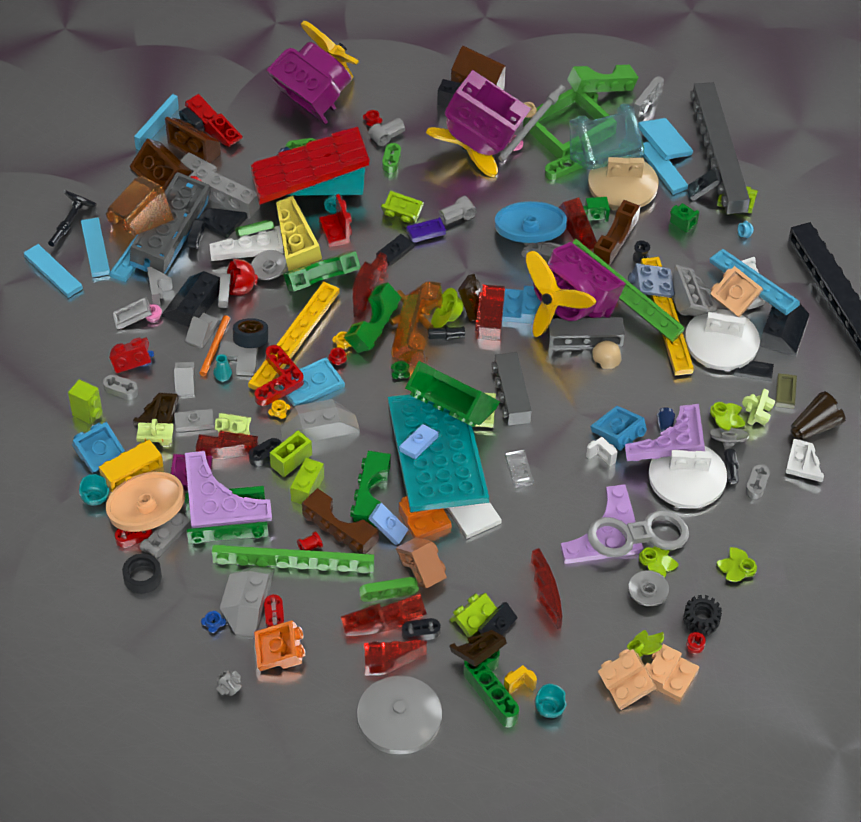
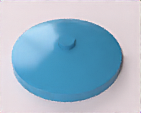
(530, 222)

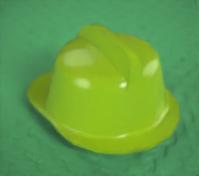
(450, 310)

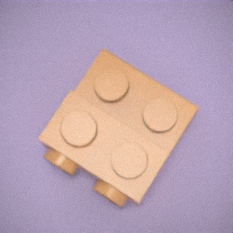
(736, 291)
(671, 672)
(626, 678)

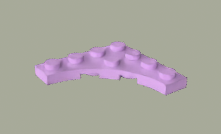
(684, 436)
(215, 504)
(617, 507)

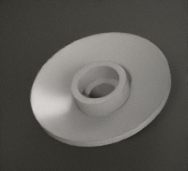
(269, 264)
(730, 437)
(651, 582)

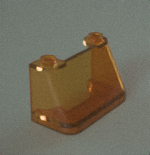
(141, 206)
(408, 344)

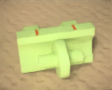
(755, 406)
(232, 423)
(155, 432)

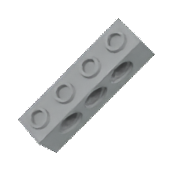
(228, 193)

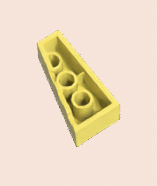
(298, 240)

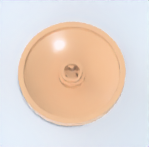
(145, 501)

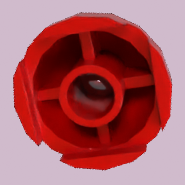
(242, 277)

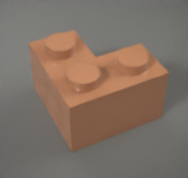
(423, 560)

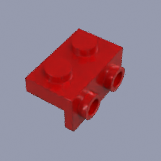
(130, 355)

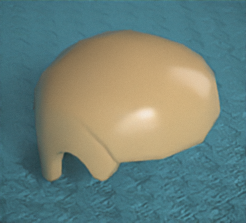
(607, 354)

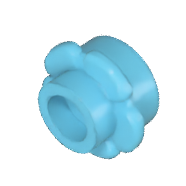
(745, 229)

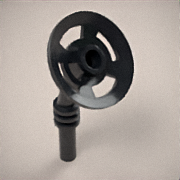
(64, 226)

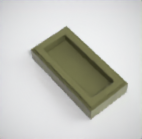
(786, 391)

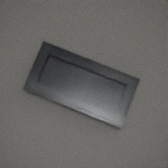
(756, 370)

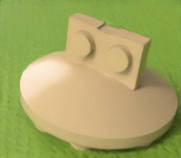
(624, 180)

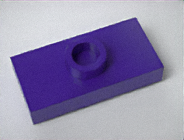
(426, 230)

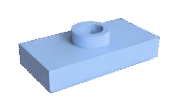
(418, 441)
(388, 524)

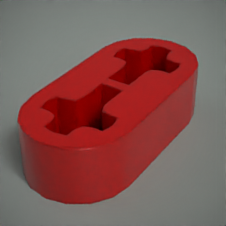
(132, 537)
(269, 613)

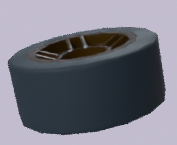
(250, 333)

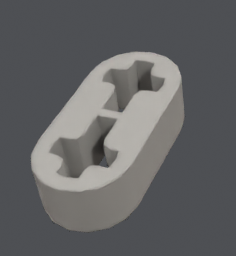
(224, 290)
(120, 387)
(761, 483)

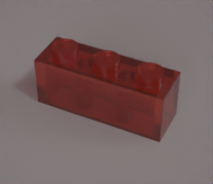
(490, 312)

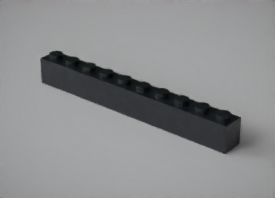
(829, 278)

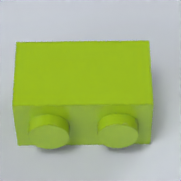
(85, 402)
(291, 453)
(307, 480)

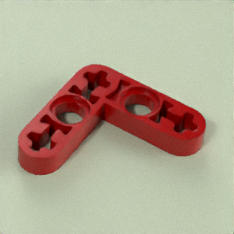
(285, 377)

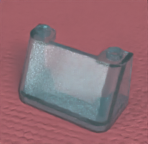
(605, 137)

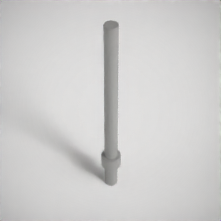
(550, 100)

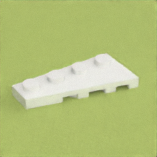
(247, 245)

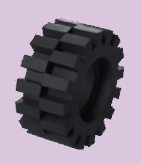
(705, 605)

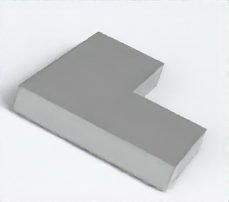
(245, 357)

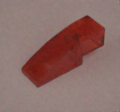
(226, 445)

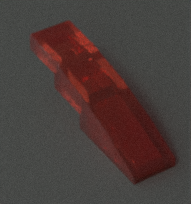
(547, 592)

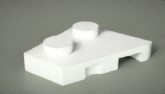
(803, 461)

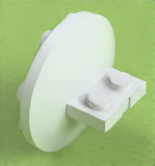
(722, 340)
(688, 478)

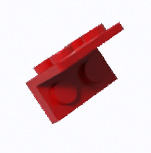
(336, 226)

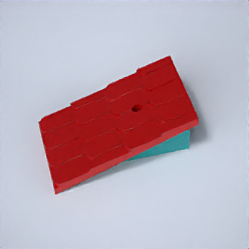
(318, 168)

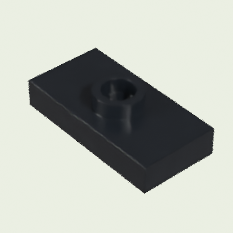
(704, 184)
(396, 249)
(499, 620)

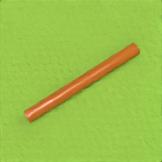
(214, 346)

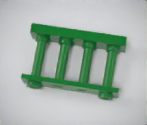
(229, 532)

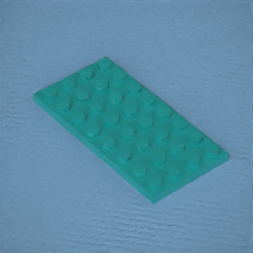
(448, 469)

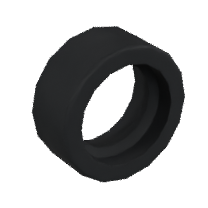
(137, 561)

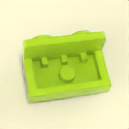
(402, 206)
(474, 613)

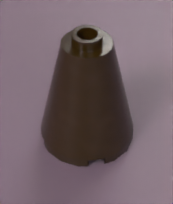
(818, 417)

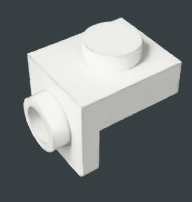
(603, 450)

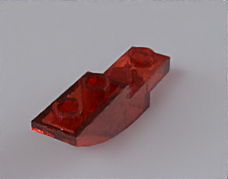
(366, 281)
(386, 618)

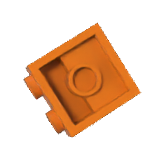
(423, 523)
(279, 646)

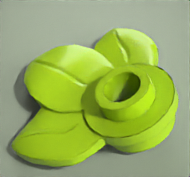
(727, 415)
(657, 560)
(736, 565)
(646, 644)

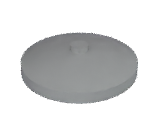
(399, 715)

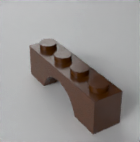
(624, 221)
(358, 535)

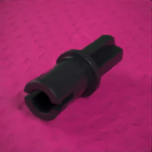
(446, 333)
(731, 466)

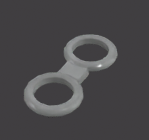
(637, 533)

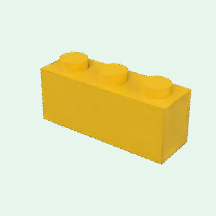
(139, 460)

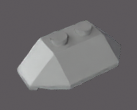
(691, 293)
(320, 421)
(245, 599)

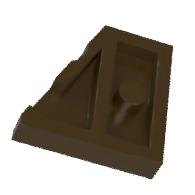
(469, 295)
(160, 408)
(479, 647)

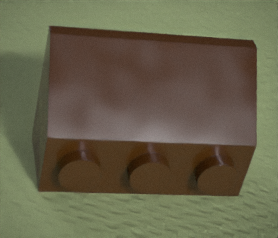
(471, 60)
(189, 139)
(157, 163)

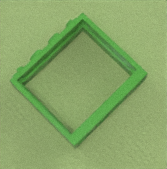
(546, 138)

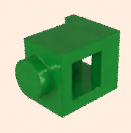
(597, 208)
(684, 217)

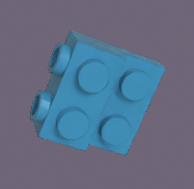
(520, 305)
(620, 427)
(97, 446)

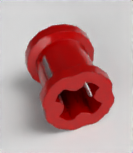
(310, 543)

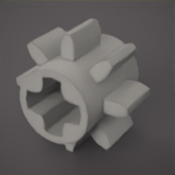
(228, 682)

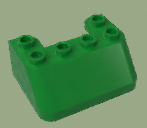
(446, 392)

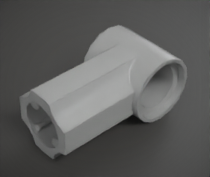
(384, 133)
(461, 209)

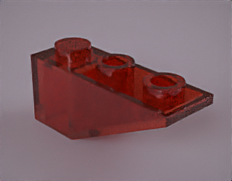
(578, 223)
(388, 656)

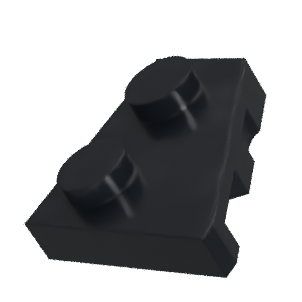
(223, 221)

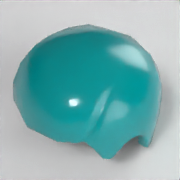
(93, 489)
(550, 701)

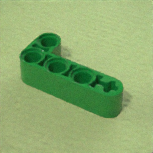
(504, 709)

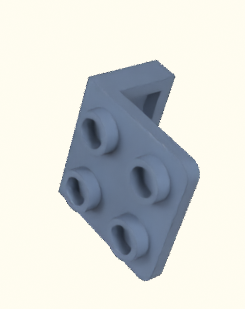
(652, 280)

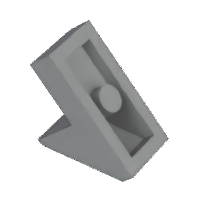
(158, 283)
(201, 330)
(184, 379)

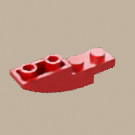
(215, 124)

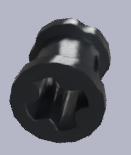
(640, 252)

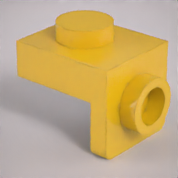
(516, 678)

